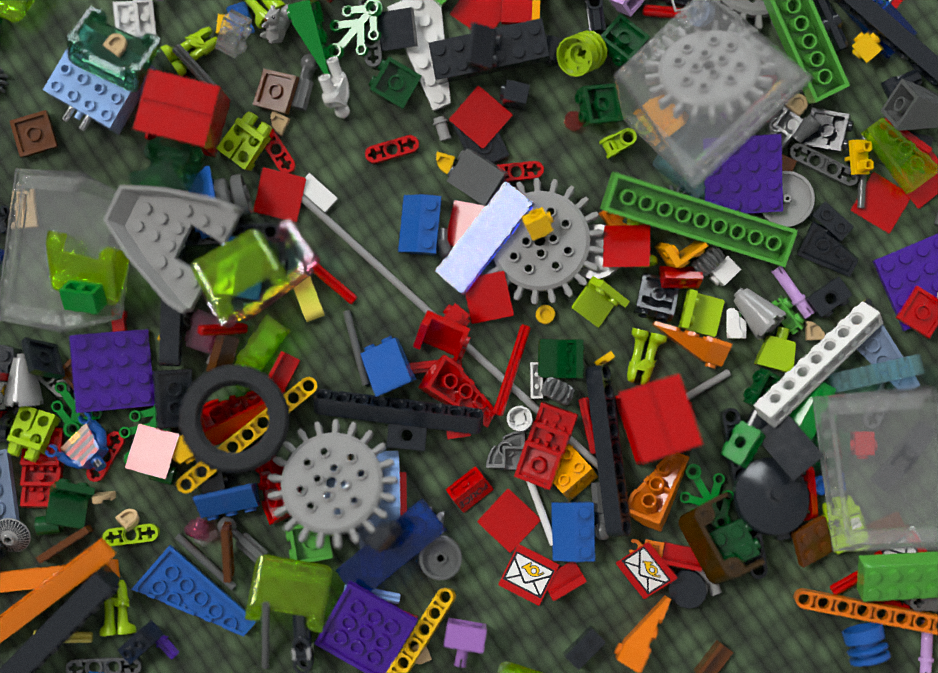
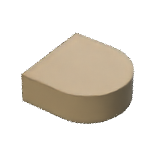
(116, 44)
(797, 104)
(128, 519)
(425, 655)

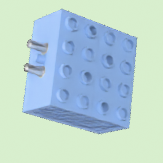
(91, 96)

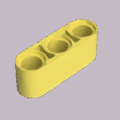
(309, 300)

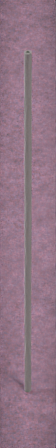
(422, 306)

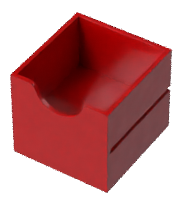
(182, 111)
(658, 419)

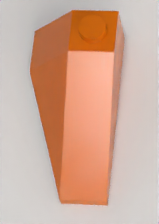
(705, 349)
(655, 496)
(635, 646)

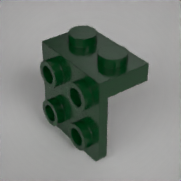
(560, 358)
(68, 504)

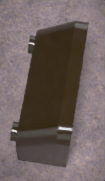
(693, 528)

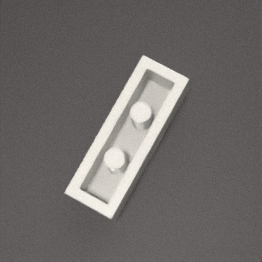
(535, 381)

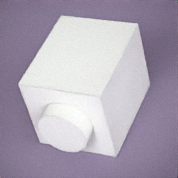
(724, 272)

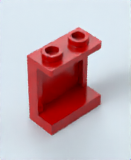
(443, 335)

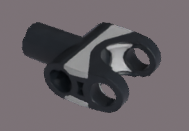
(300, 652)

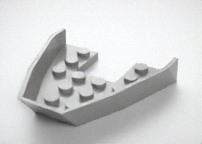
(153, 228)

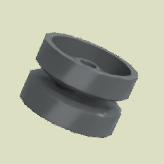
(236, 195)
(452, 558)

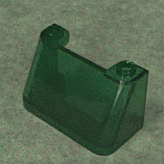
(87, 51)
(172, 165)

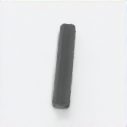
(192, 65)

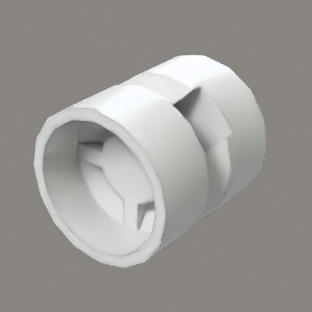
(519, 418)

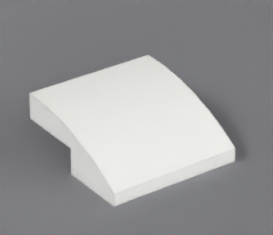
(135, 17)

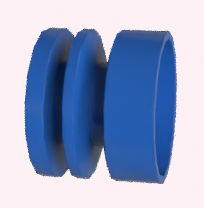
(866, 647)

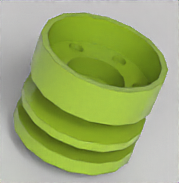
(573, 56)

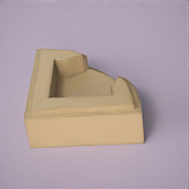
(279, 122)
(813, 331)
(100, 496)

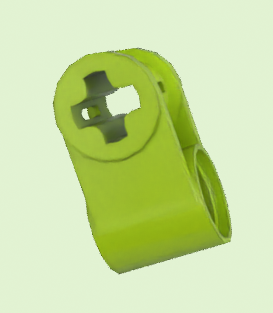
(617, 142)

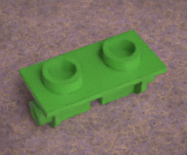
(792, 319)

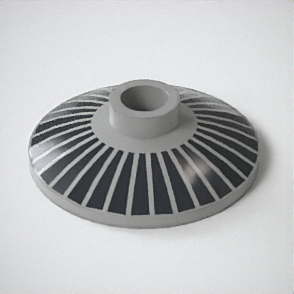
(17, 532)

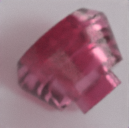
(197, 529)

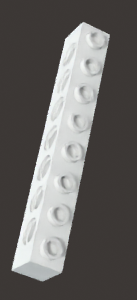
(841, 348)

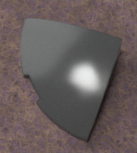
(784, 123)
(508, 452)

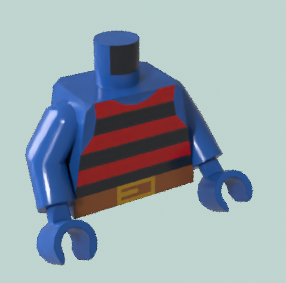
(85, 447)

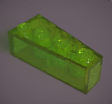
(900, 156)
(262, 345)

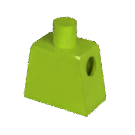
(777, 352)

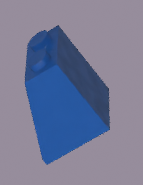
(387, 366)

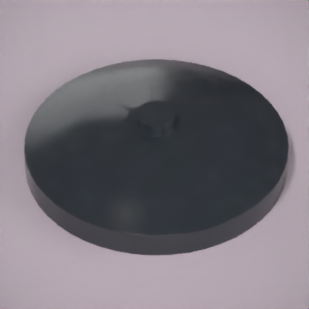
(770, 498)

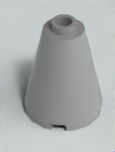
(758, 312)
(21, 385)

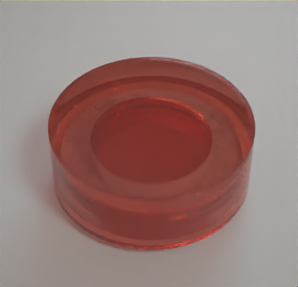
(572, 122)

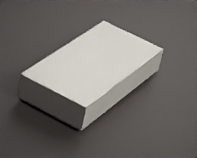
(318, 193)

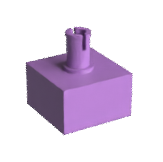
(464, 637)

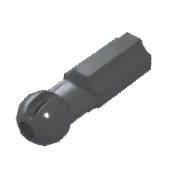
(305, 83)
(599, 528)
(244, 541)

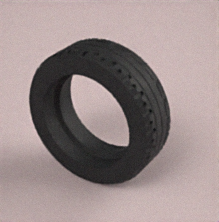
(192, 409)

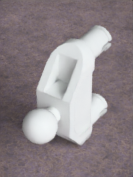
(335, 88)

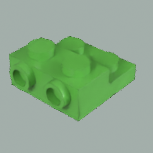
(308, 550)

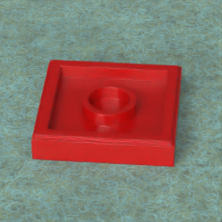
(920, 312)

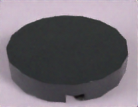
(688, 589)

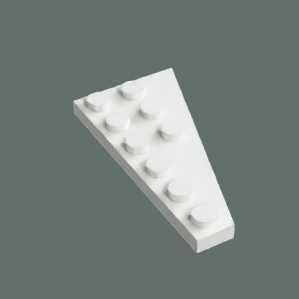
(428, 29)

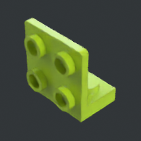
(597, 301)
(701, 313)

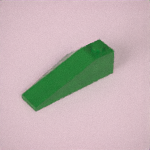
(307, 20)
(804, 413)

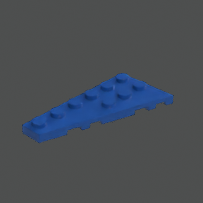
(186, 588)

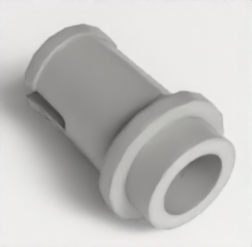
(442, 128)

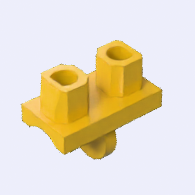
(859, 157)

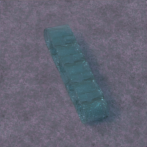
(876, 373)

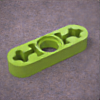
(146, 538)

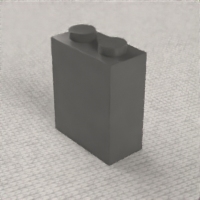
(476, 176)

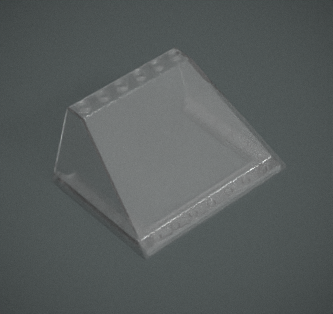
(705, 87)
(57, 203)
(880, 468)

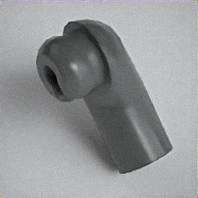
(442, 242)

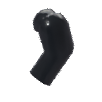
(4, 213)
(8, 418)

